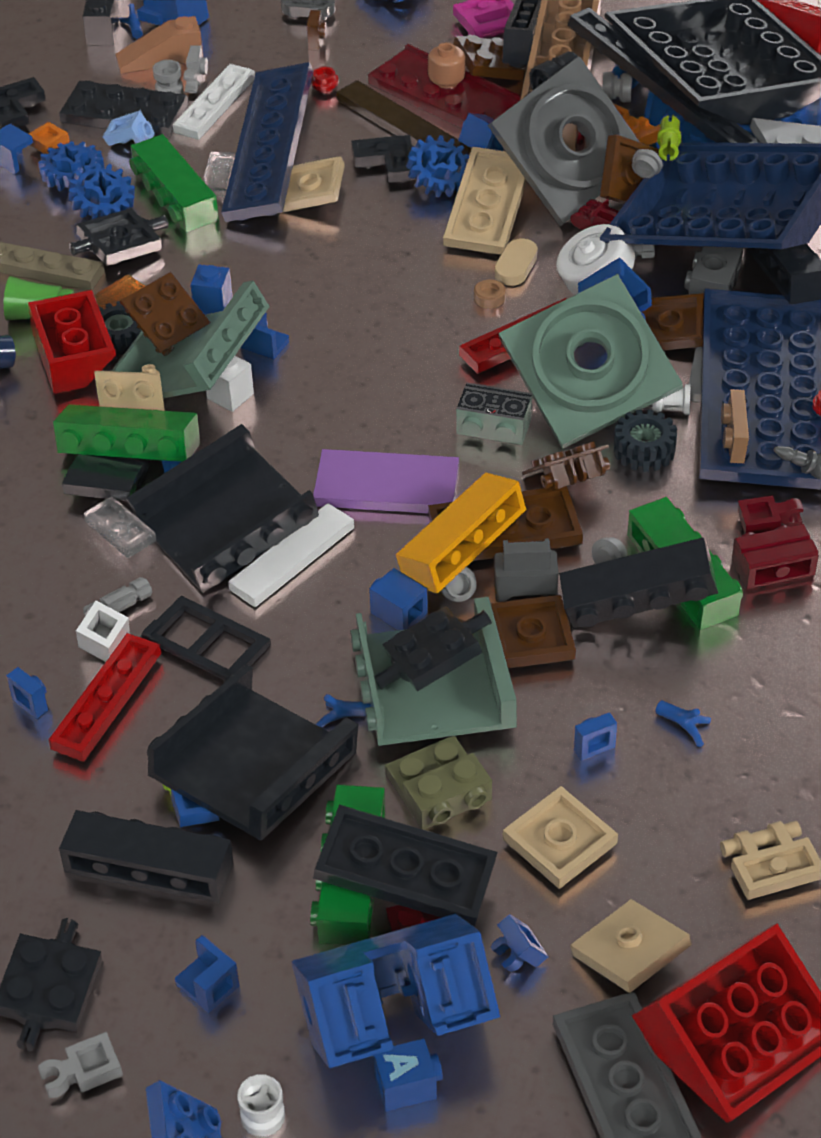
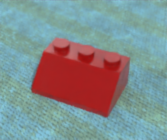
(70, 339)

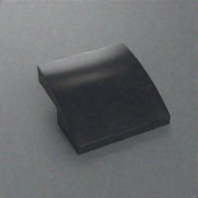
(105, 476)

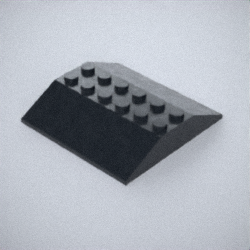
(726, 56)

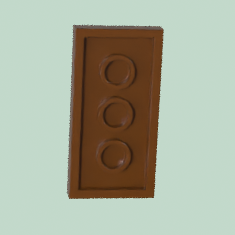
(546, 516)

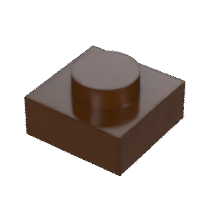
(315, 30)

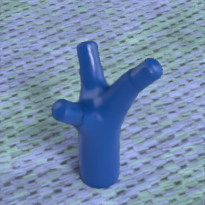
(133, 22)
(342, 709)
(685, 718)

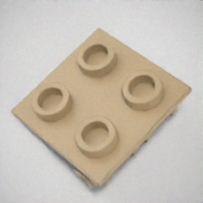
(130, 389)

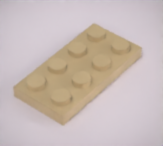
(485, 203)

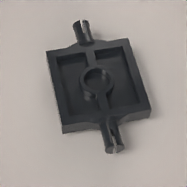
(119, 236)
(432, 648)
(48, 983)

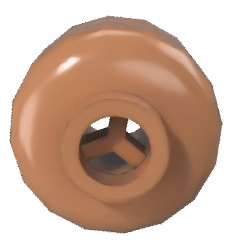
(446, 65)

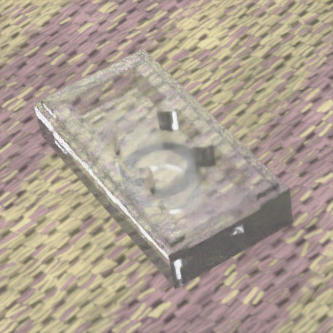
(219, 171)
(120, 527)

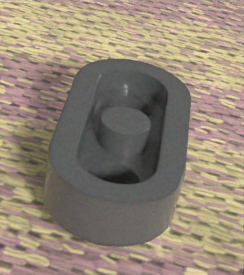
(301, 8)

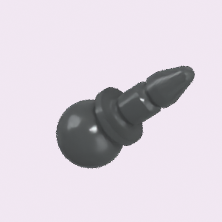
(809, 462)

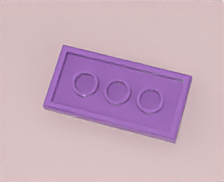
(385, 480)

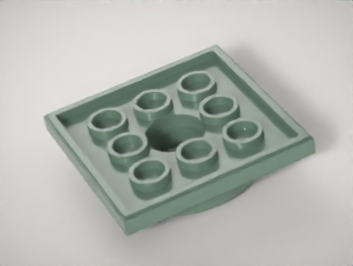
(582, 399)

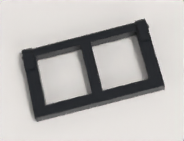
(219, 624)

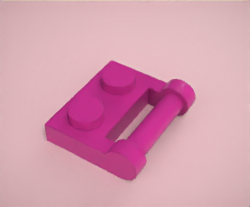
(474, 12)

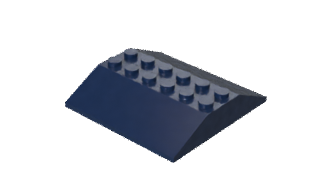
(727, 198)

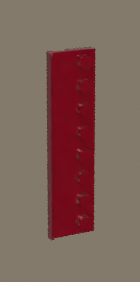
(408, 80)

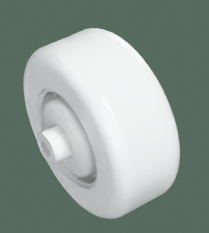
(587, 254)

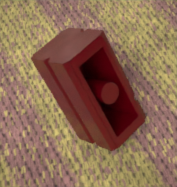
(774, 556)

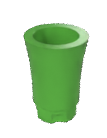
(20, 292)

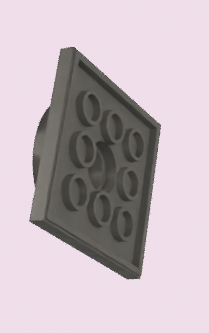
(535, 142)

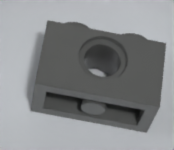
(714, 269)

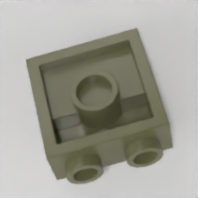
(440, 782)

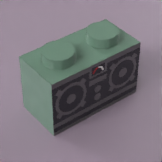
(494, 413)

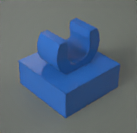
(522, 944)

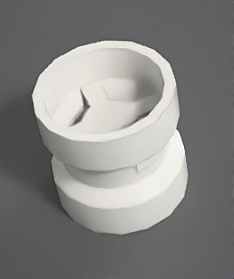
(256, 1096)

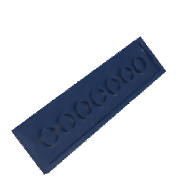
(268, 143)

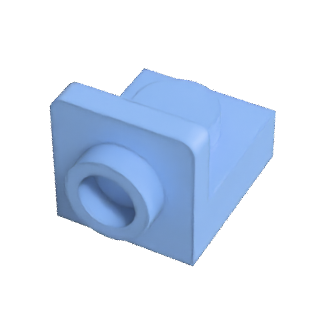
(128, 127)

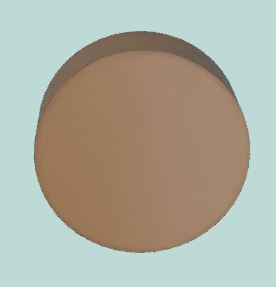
(489, 294)

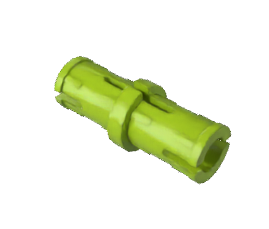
(669, 138)

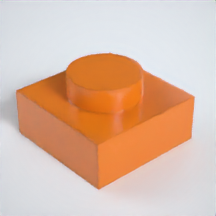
(48, 137)

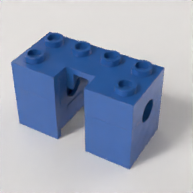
(431, 962)

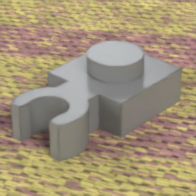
(196, 68)
(88, 1064)

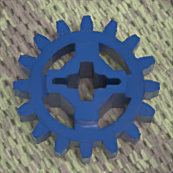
(61, 163)
(440, 166)
(100, 191)

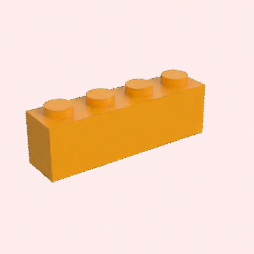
(462, 531)

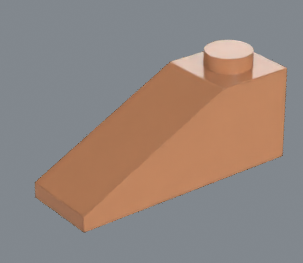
(165, 42)

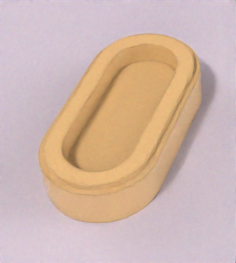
(516, 262)

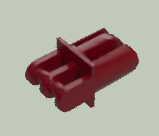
(593, 214)

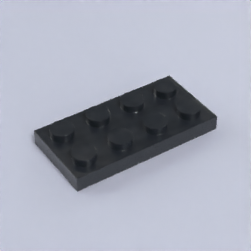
(99, 103)
(405, 865)

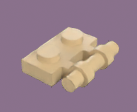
(774, 868)

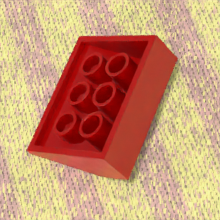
(800, 17)
(739, 1024)

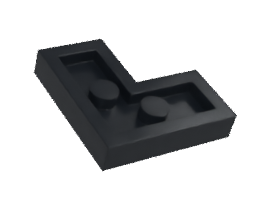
(16, 97)
(386, 151)

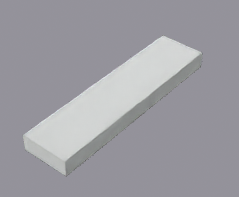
(214, 101)
(290, 556)

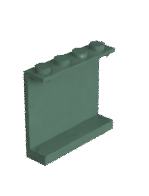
(205, 354)
(462, 702)

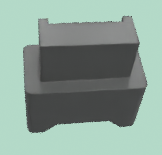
(525, 570)

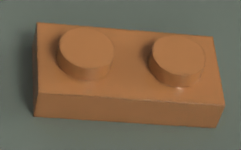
(736, 433)

